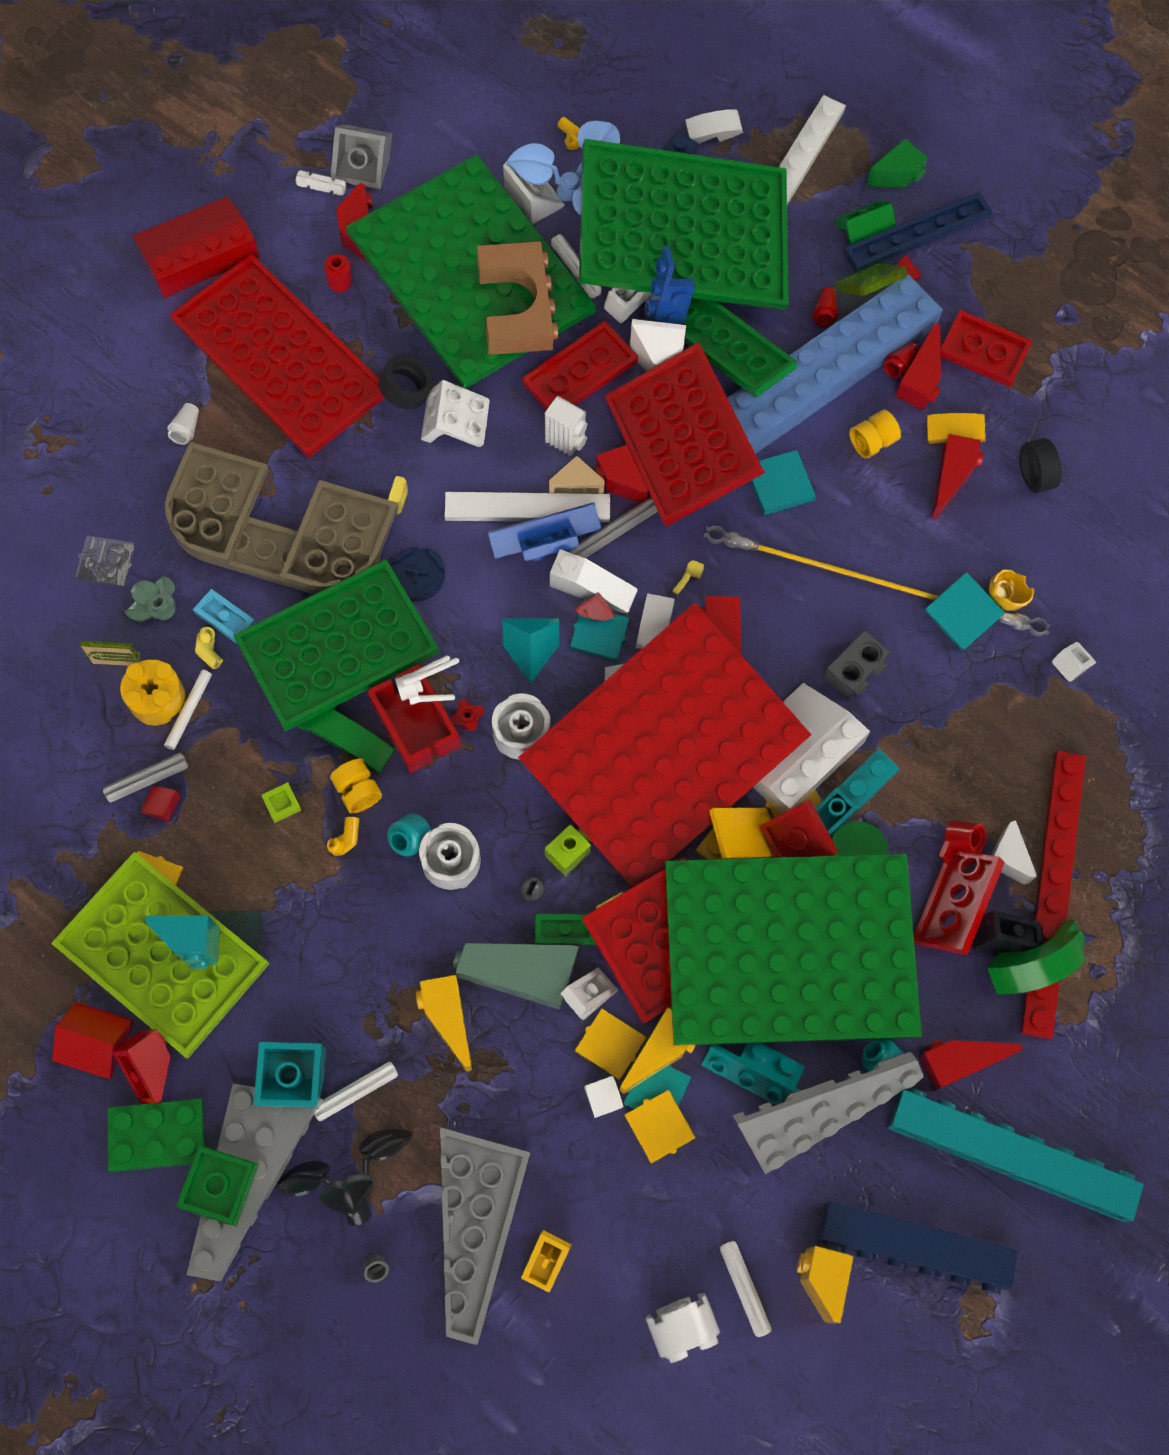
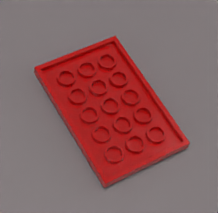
(683, 434)

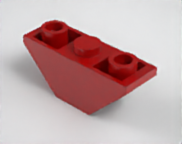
(350, 210)

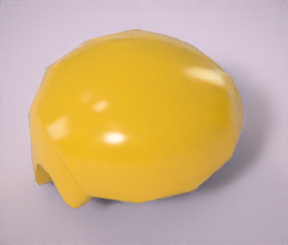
(1010, 590)

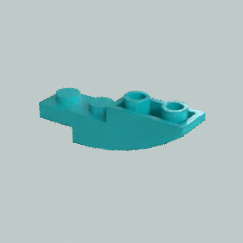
(856, 791)

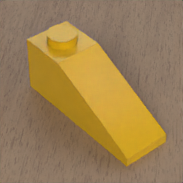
(444, 1010)
(656, 1054)

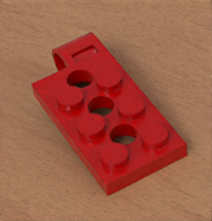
(961, 849)

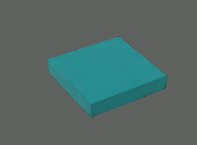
(783, 483)
(964, 611)

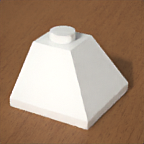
(656, 341)

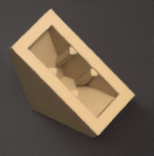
(576, 478)

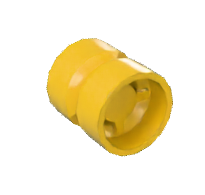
(877, 432)
(357, 788)

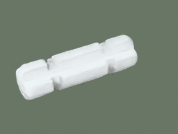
(321, 182)

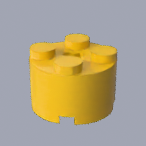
(155, 679)

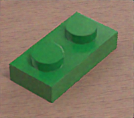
(561, 930)

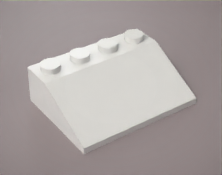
(833, 740)

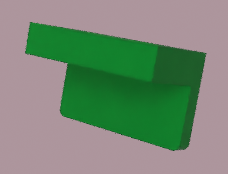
(867, 221)

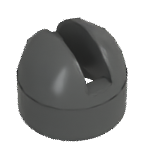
(537, 892)
(375, 1267)

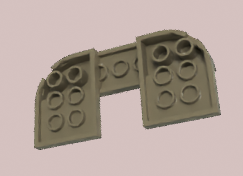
(211, 521)

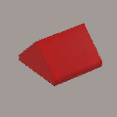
(87, 1039)

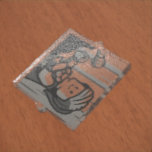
(105, 560)

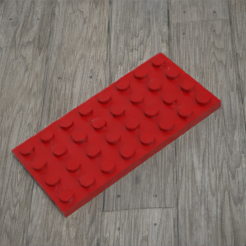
(279, 355)

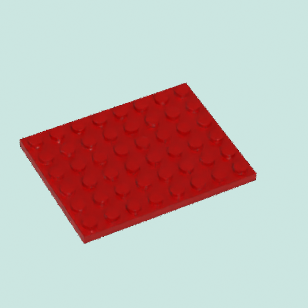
(664, 745)

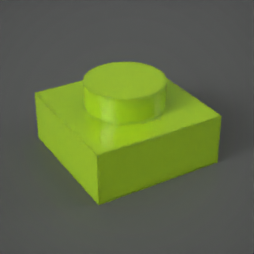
(281, 802)

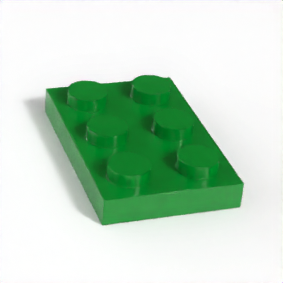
(154, 1135)

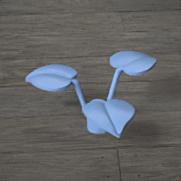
(535, 161)

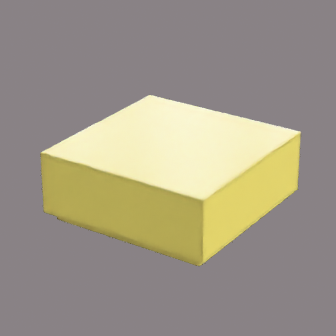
(399, 492)

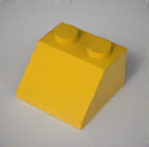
(825, 1280)

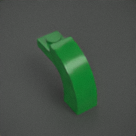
(1041, 965)

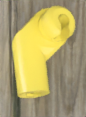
(205, 647)

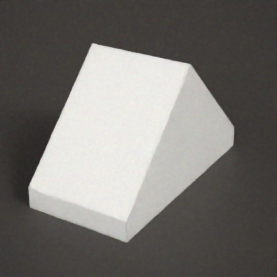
(1014, 854)

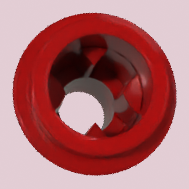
(826, 308)
(899, 361)

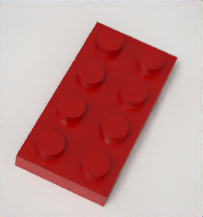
(581, 367)

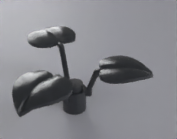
(349, 1193)

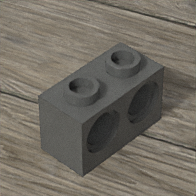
(852, 662)

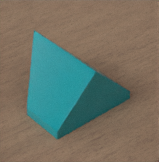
(530, 642)

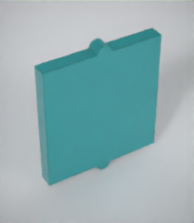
(600, 637)
(664, 1080)

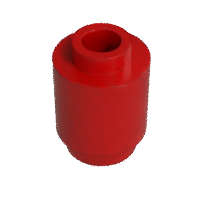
(338, 273)

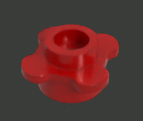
(471, 722)

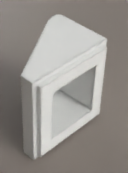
(1073, 661)
(603, 1096)

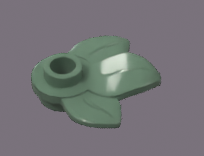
(152, 600)

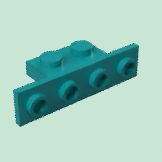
(757, 1070)

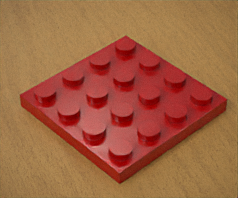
(635, 944)

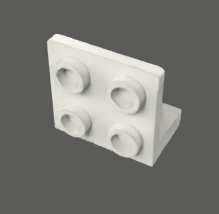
(455, 413)

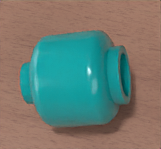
(407, 833)
(879, 1051)

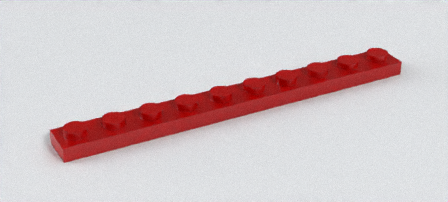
(1055, 880)

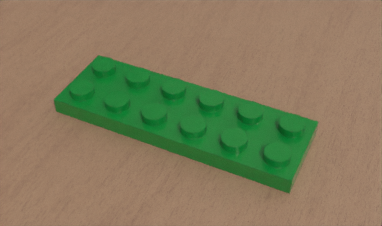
(736, 347)

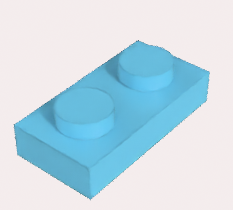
(222, 615)

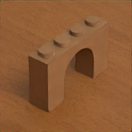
(525, 266)

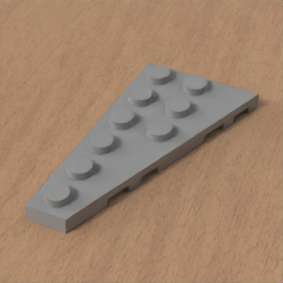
(821, 1110)
(256, 1135)
(477, 1208)

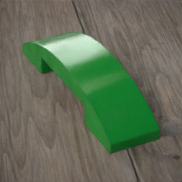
(350, 738)

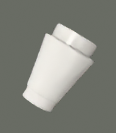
(183, 425)

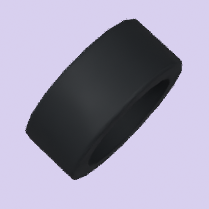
(413, 370)
(1040, 465)

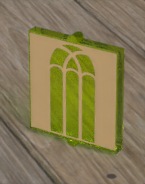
(110, 653)

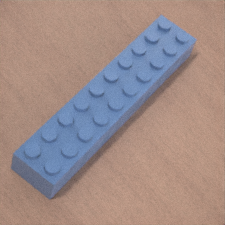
(837, 360)

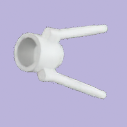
(410, 684)

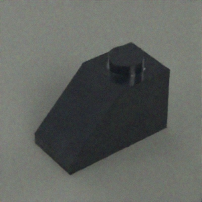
(1006, 933)

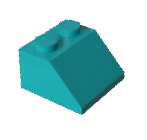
(189, 937)
(289, 1074)

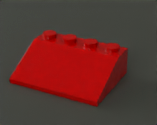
(196, 246)

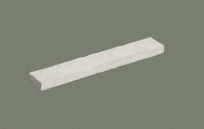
(518, 506)

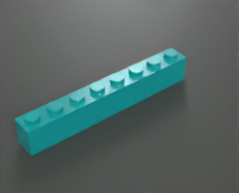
(1016, 1156)

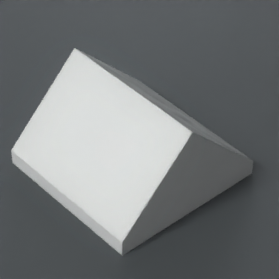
(533, 200)

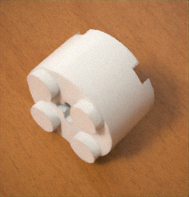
(511, 714)
(439, 844)
(683, 1327)

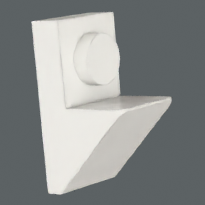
(589, 993)

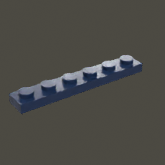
(917, 232)

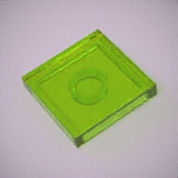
(871, 279)

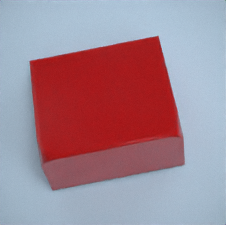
(161, 803)

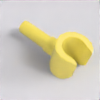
(693, 569)

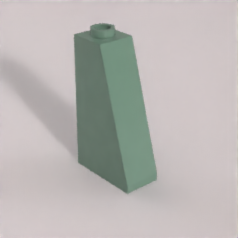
(520, 970)

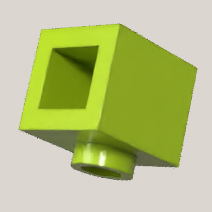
(568, 849)

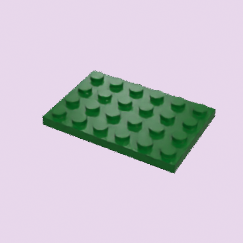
(336, 644)

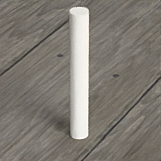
(187, 710)

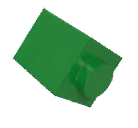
(898, 167)

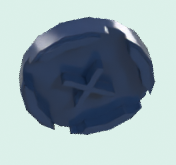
(419, 572)

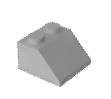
(360, 155)

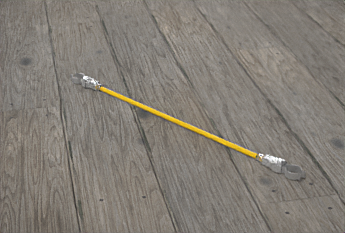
(736, 540)

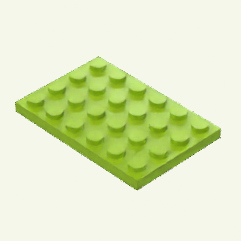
(139, 968)

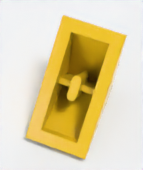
(546, 1261)

